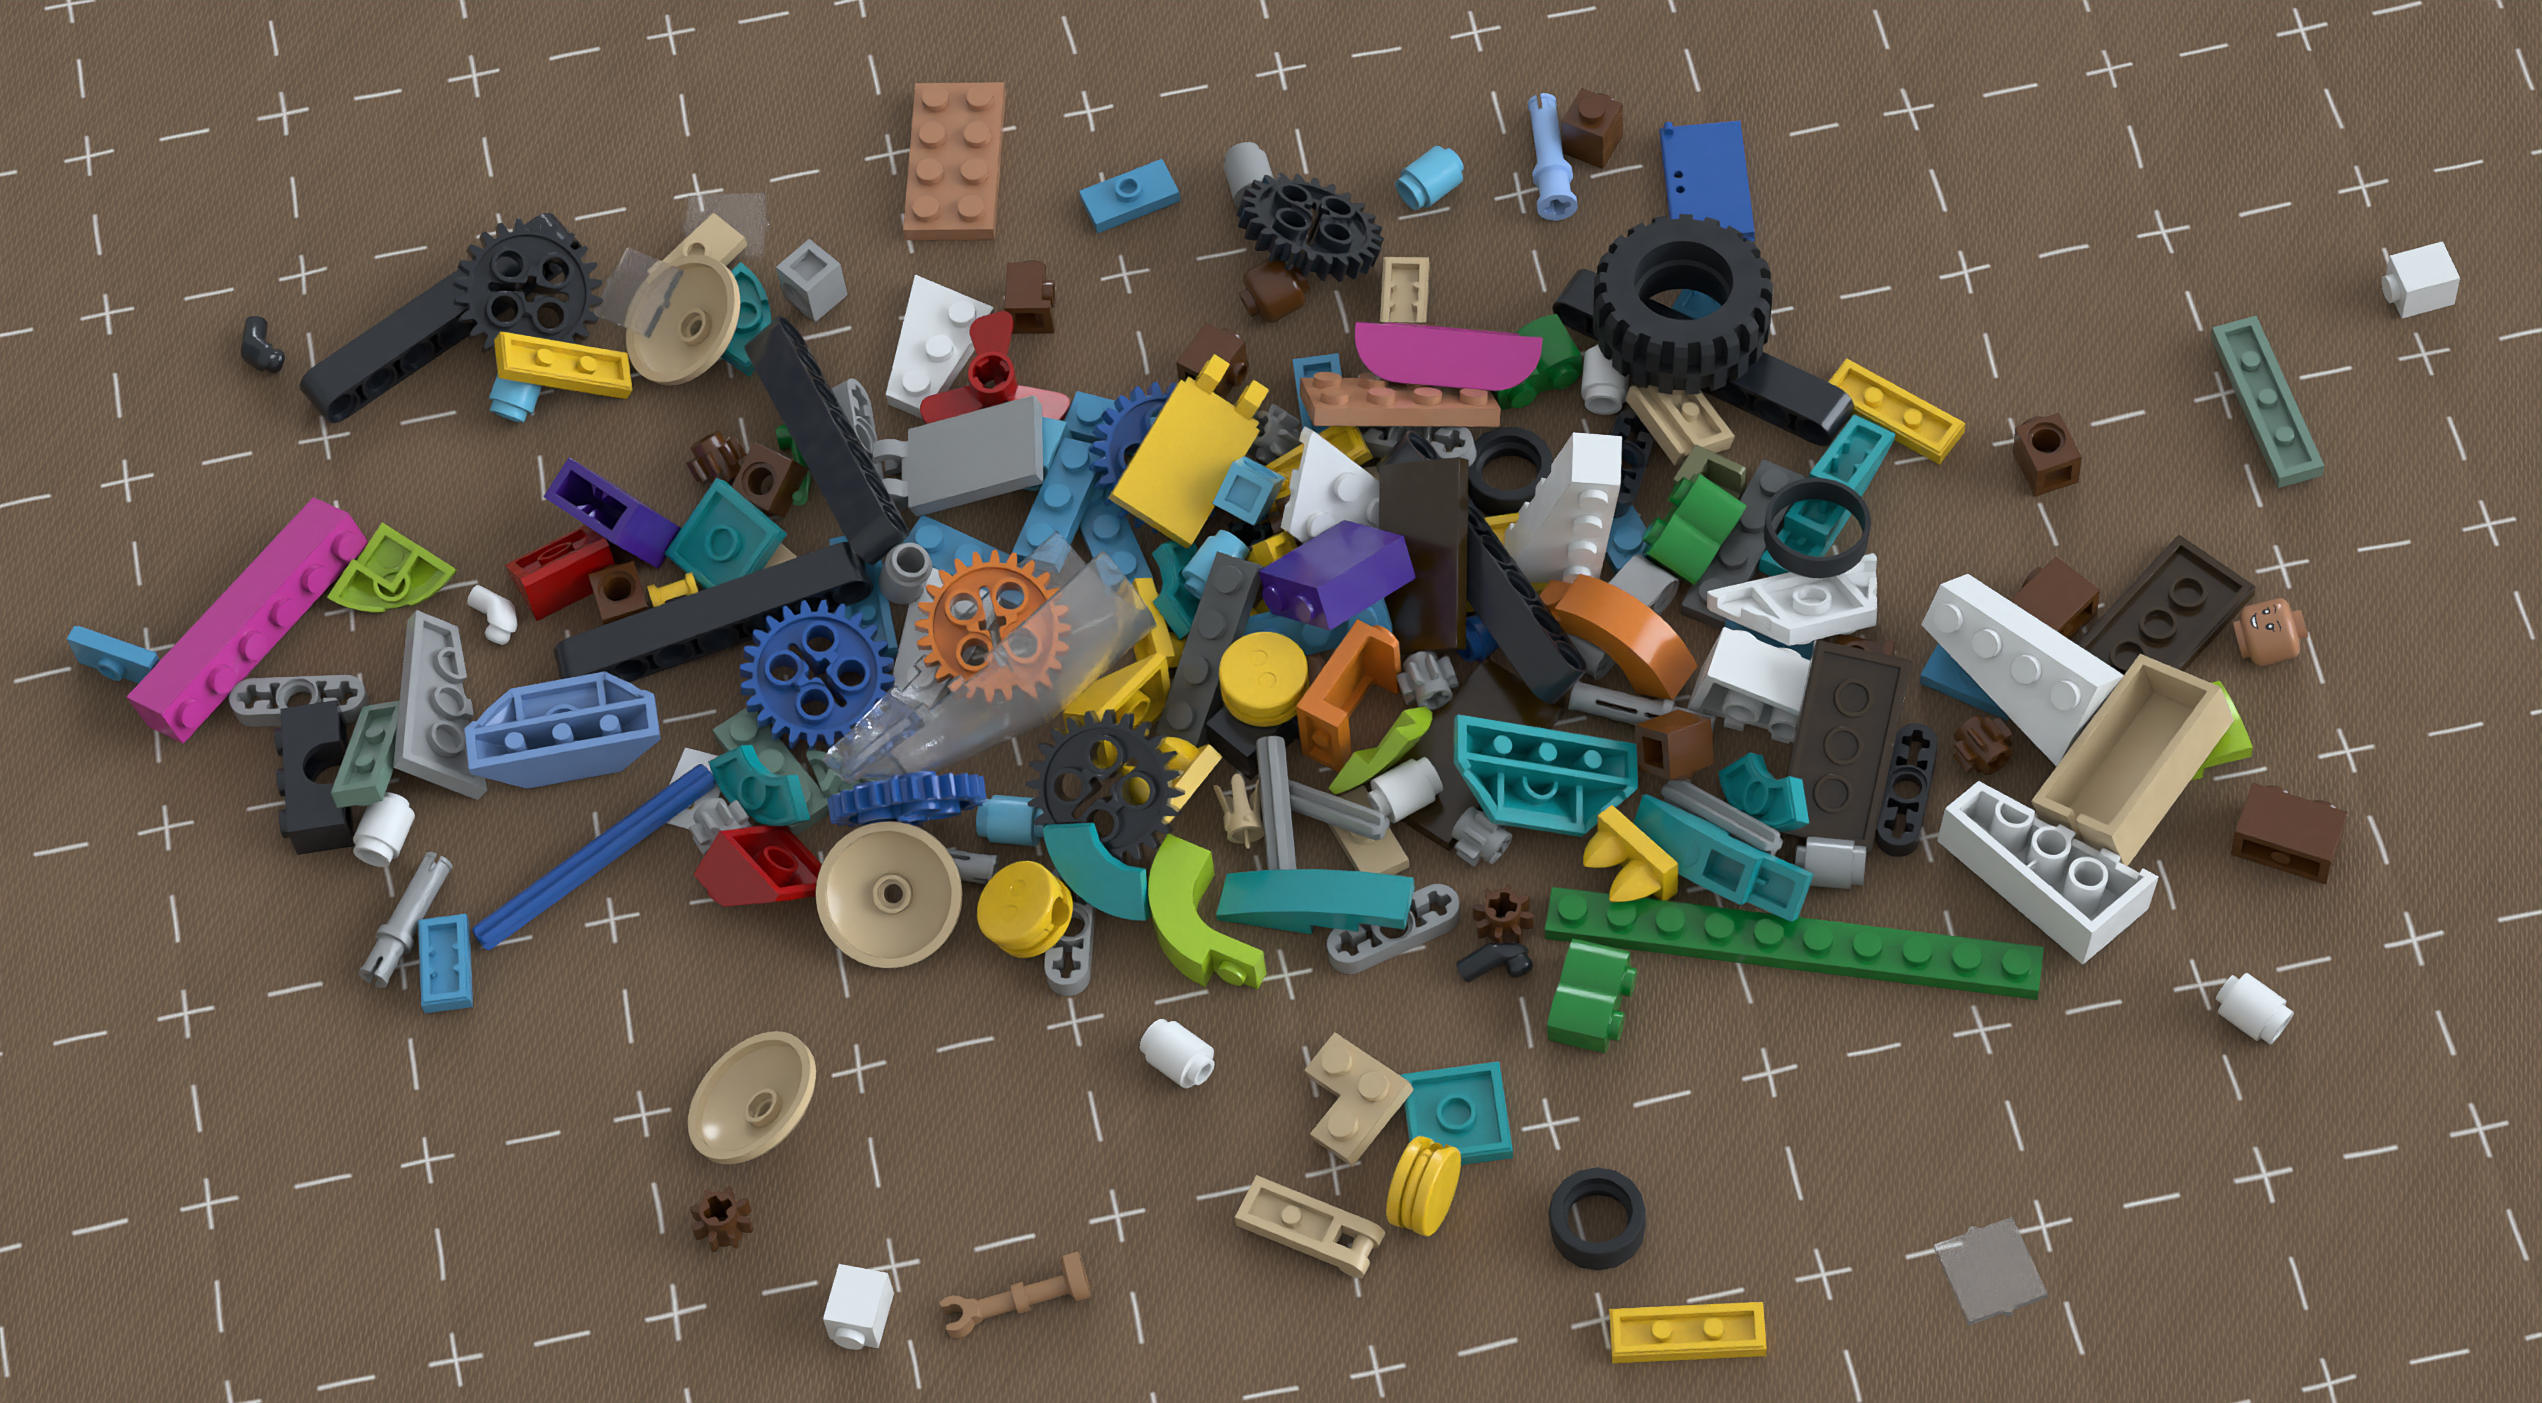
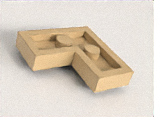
(1365, 1093)

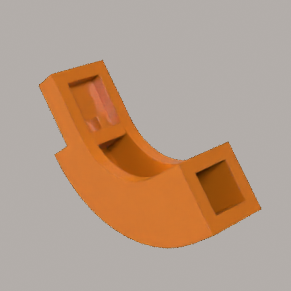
(1624, 629)

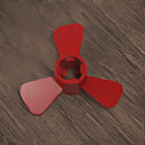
(991, 341)

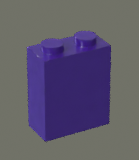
(612, 512)
(1336, 574)

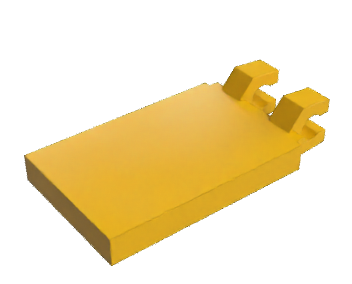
(1189, 454)

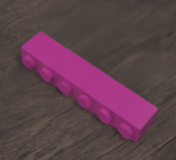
(247, 620)

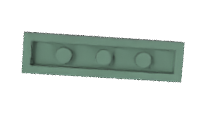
(2267, 402)

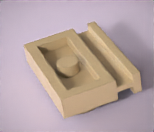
(1680, 421)

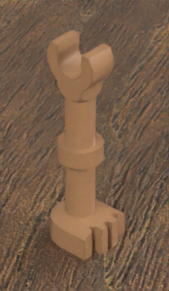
(1020, 1297)

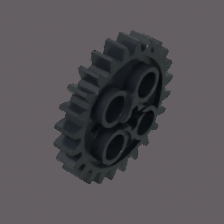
(1279, 218)
(531, 251)
(1077, 754)

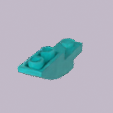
(1724, 863)

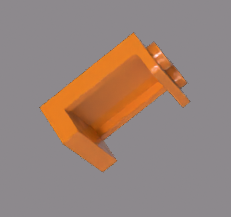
(1362, 659)

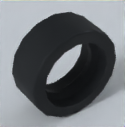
(1506, 442)
(1590, 1183)

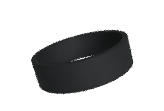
(1823, 490)

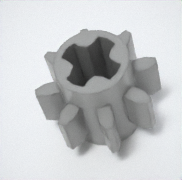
(1276, 434)
(1427, 680)
(715, 817)
(1480, 837)

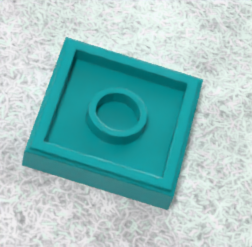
(724, 538)
(1461, 1110)

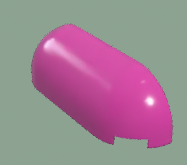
(1447, 355)

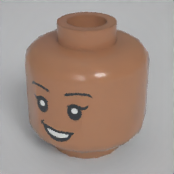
(2270, 632)

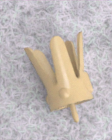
(1241, 817)

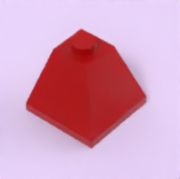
(758, 867)

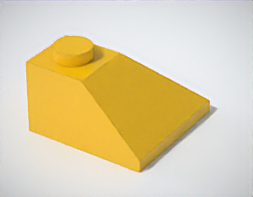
(1134, 689)

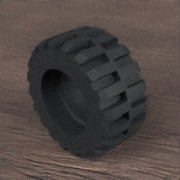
(1690, 257)

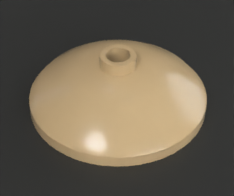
(693, 328)
(855, 899)
(752, 1098)

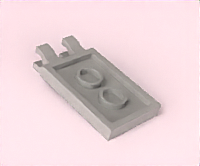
(965, 457)

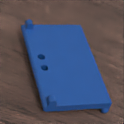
(1712, 174)

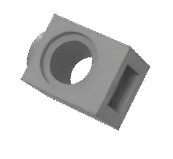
(811, 280)

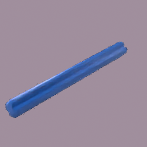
(594, 857)

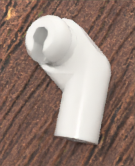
(499, 612)

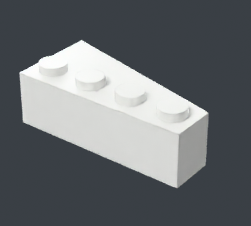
(1571, 513)
(2021, 663)
(1751, 684)
(2044, 872)

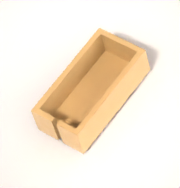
(2134, 757)

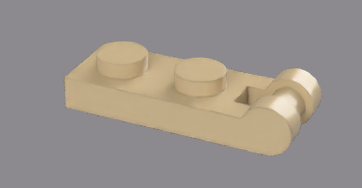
(1308, 1225)

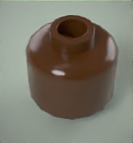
(1273, 290)

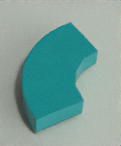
(753, 318)
(1175, 601)
(762, 794)
(1758, 794)
(1096, 873)

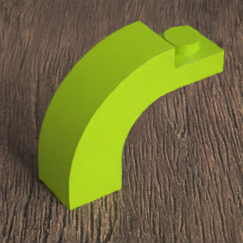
(1174, 891)

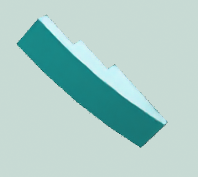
(1851, 460)
(1315, 897)

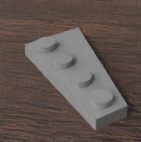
(435, 708)

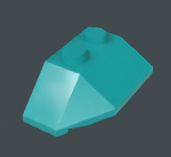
(1542, 775)

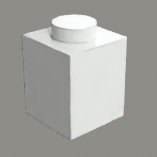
(2421, 280)
(858, 1307)

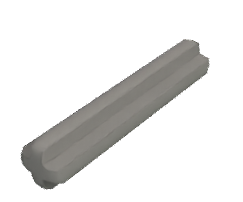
(1275, 803)
(1706, 806)
(1337, 811)

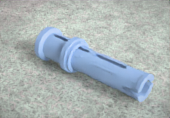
(1551, 172)

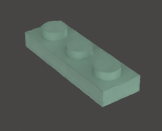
(368, 757)
(776, 757)

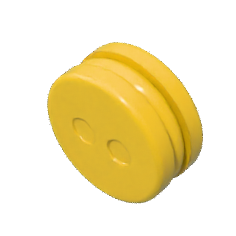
(1263, 678)
(1024, 909)
(1423, 1186)

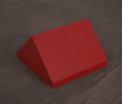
(559, 571)

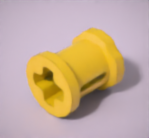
(676, 589)

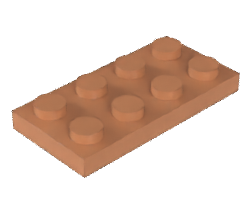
(954, 161)
(1381, 402)

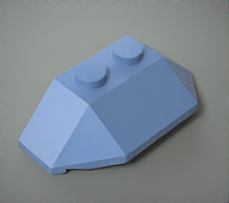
(562, 731)

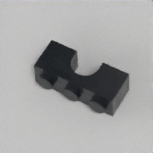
(310, 742)

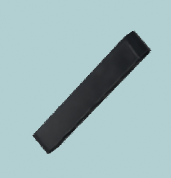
(406, 341)
(1768, 390)
(827, 441)
(1506, 598)
(715, 616)

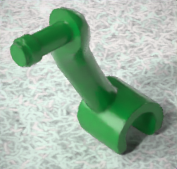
(786, 441)

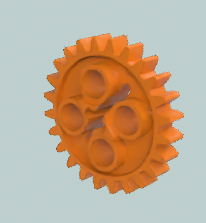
(951, 636)

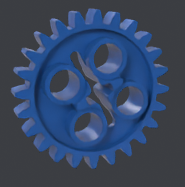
(1124, 434)
(783, 700)
(907, 799)

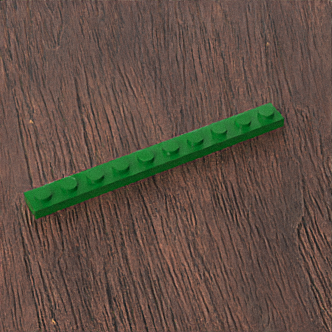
(1796, 945)

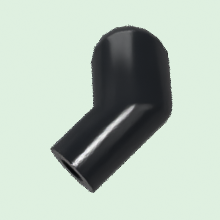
(257, 350)
(1494, 955)

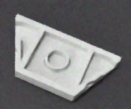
(1328, 491)
(1800, 607)

